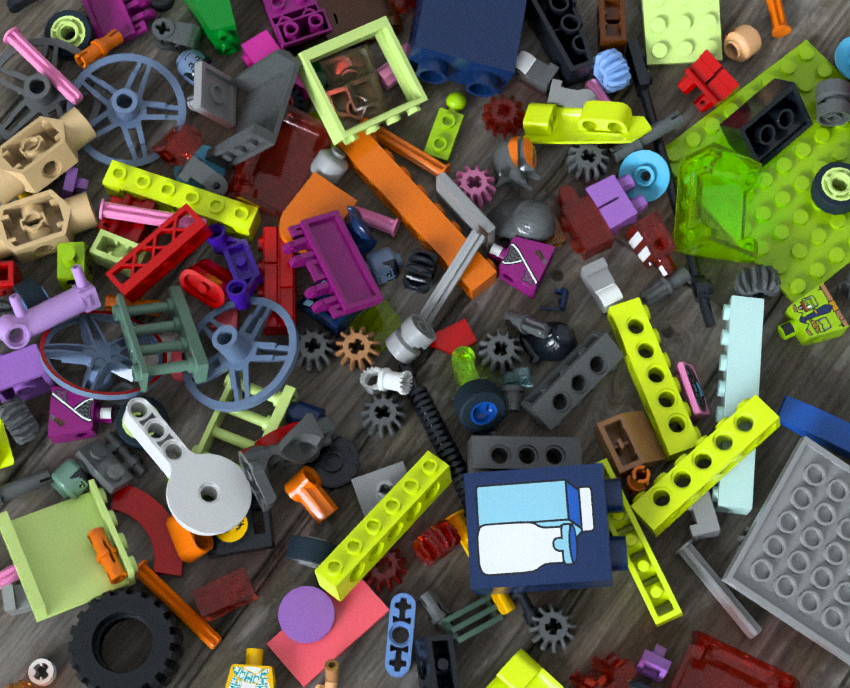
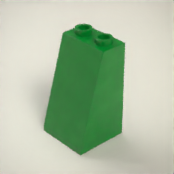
(217, 24)

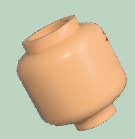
(742, 43)

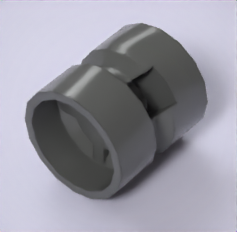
(833, 102)

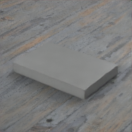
(464, 210)

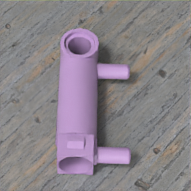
(49, 313)

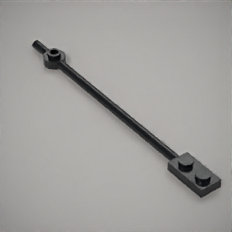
(642, 78)

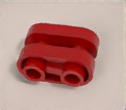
(206, 282)

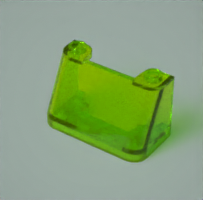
(713, 204)

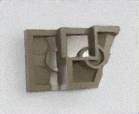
(354, 84)

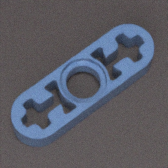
(391, 655)

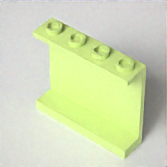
(57, 557)

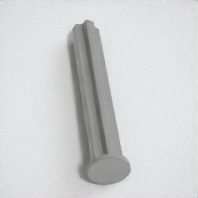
(452, 276)
(719, 590)

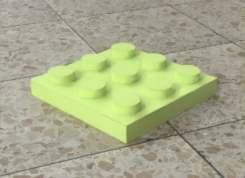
(680, 31)

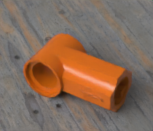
(306, 488)

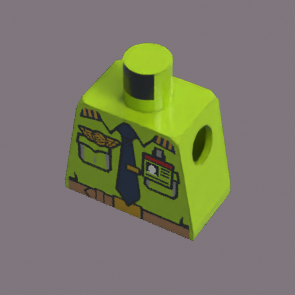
(69, 255)
(813, 318)

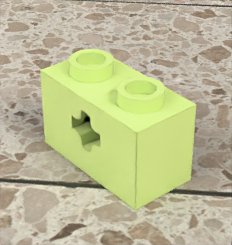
(111, 248)

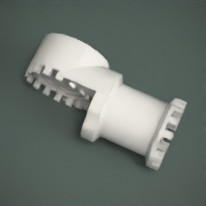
(386, 380)

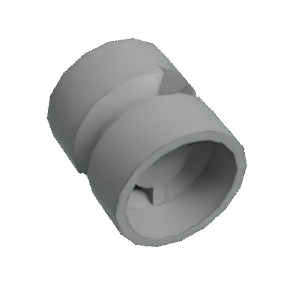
(408, 340)

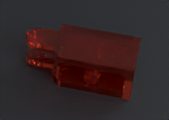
(583, 223)

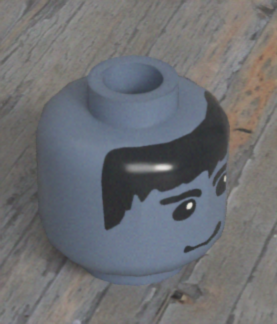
(186, 64)
(384, 265)

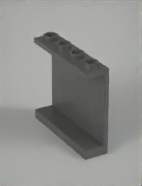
(263, 110)

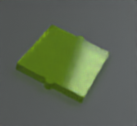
(380, 320)

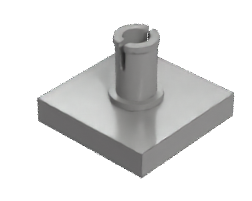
(213, 95)
(375, 485)

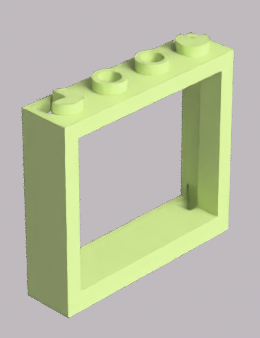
(397, 61)

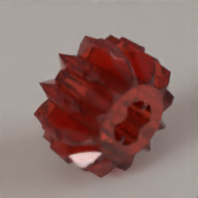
(504, 107)
(436, 542)
(390, 574)

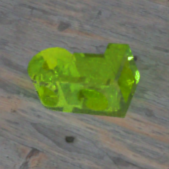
(464, 365)

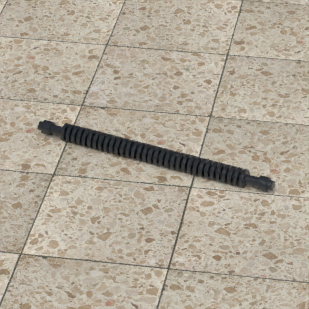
(449, 453)

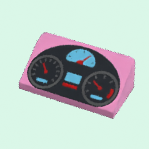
(692, 390)

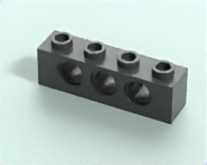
(559, 382)
(479, 450)

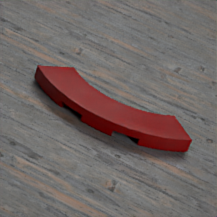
(153, 519)

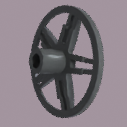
(37, 90)

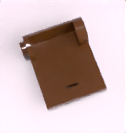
(356, 13)

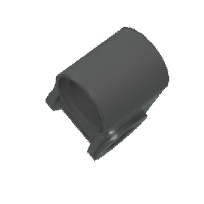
(177, 35)

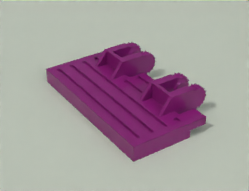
(119, 15)
(336, 259)

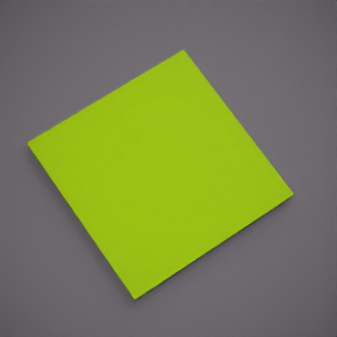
(780, 213)

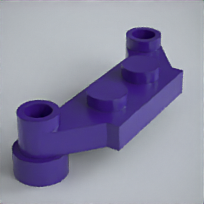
(241, 265)

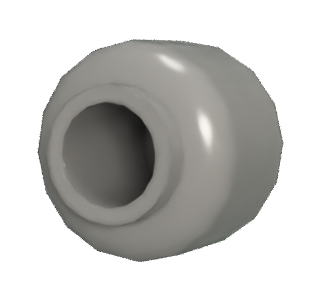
(330, 164)

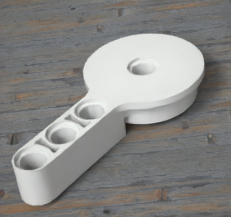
(191, 476)

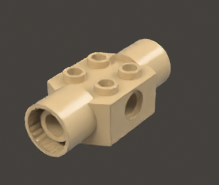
(42, 153)
(42, 221)

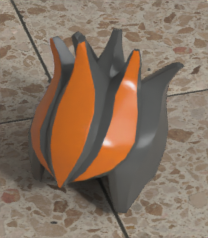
(515, 163)

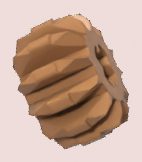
(361, 356)

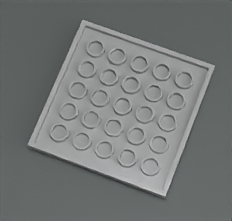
(800, 549)

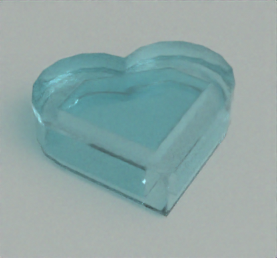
(520, 376)

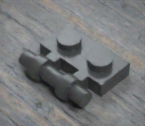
(106, 467)

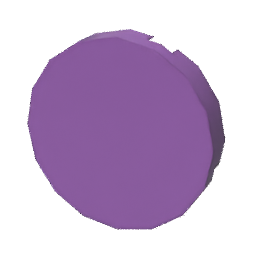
(306, 614)

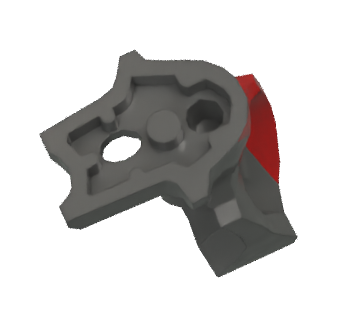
(285, 446)

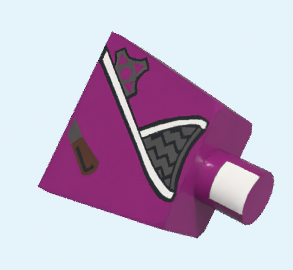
(523, 263)
(75, 416)

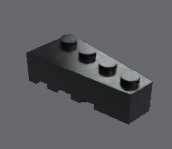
(562, 37)

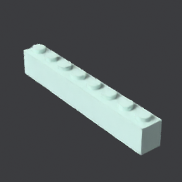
(740, 381)

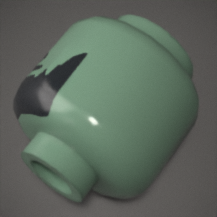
(71, 479)

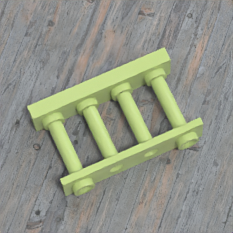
(270, 423)

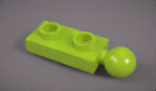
(446, 128)

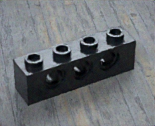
(436, 662)

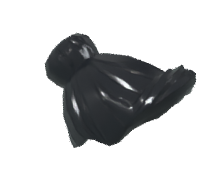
(553, 348)

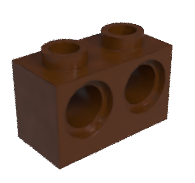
(611, 25)

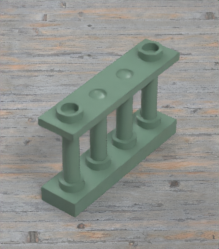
(181, 323)

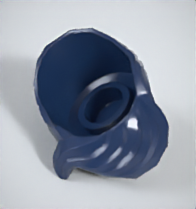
(360, 231)

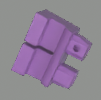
(613, 202)

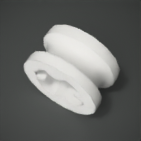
(51, 670)

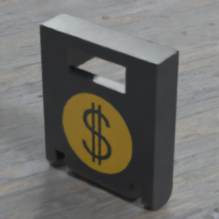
(243, 537)

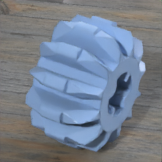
(611, 70)

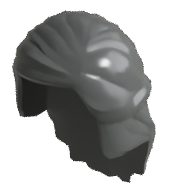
(523, 219)

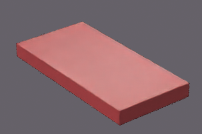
(353, 618)

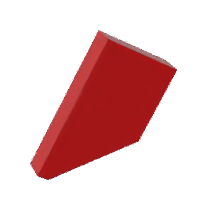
(454, 336)

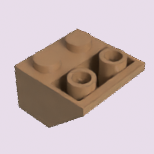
(628, 442)

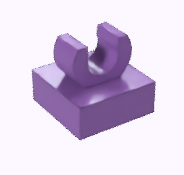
(73, 184)
(654, 664)

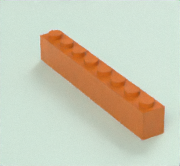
(417, 212)

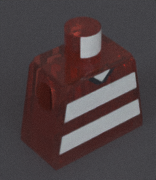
(652, 243)

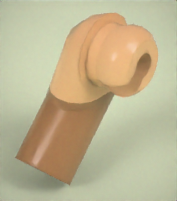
(331, 675)

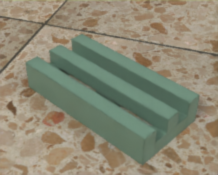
(490, 609)

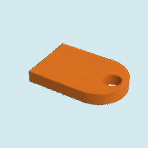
(313, 199)

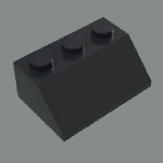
(767, 121)

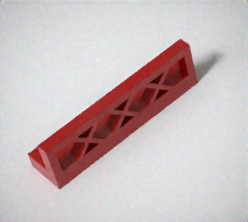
(163, 262)

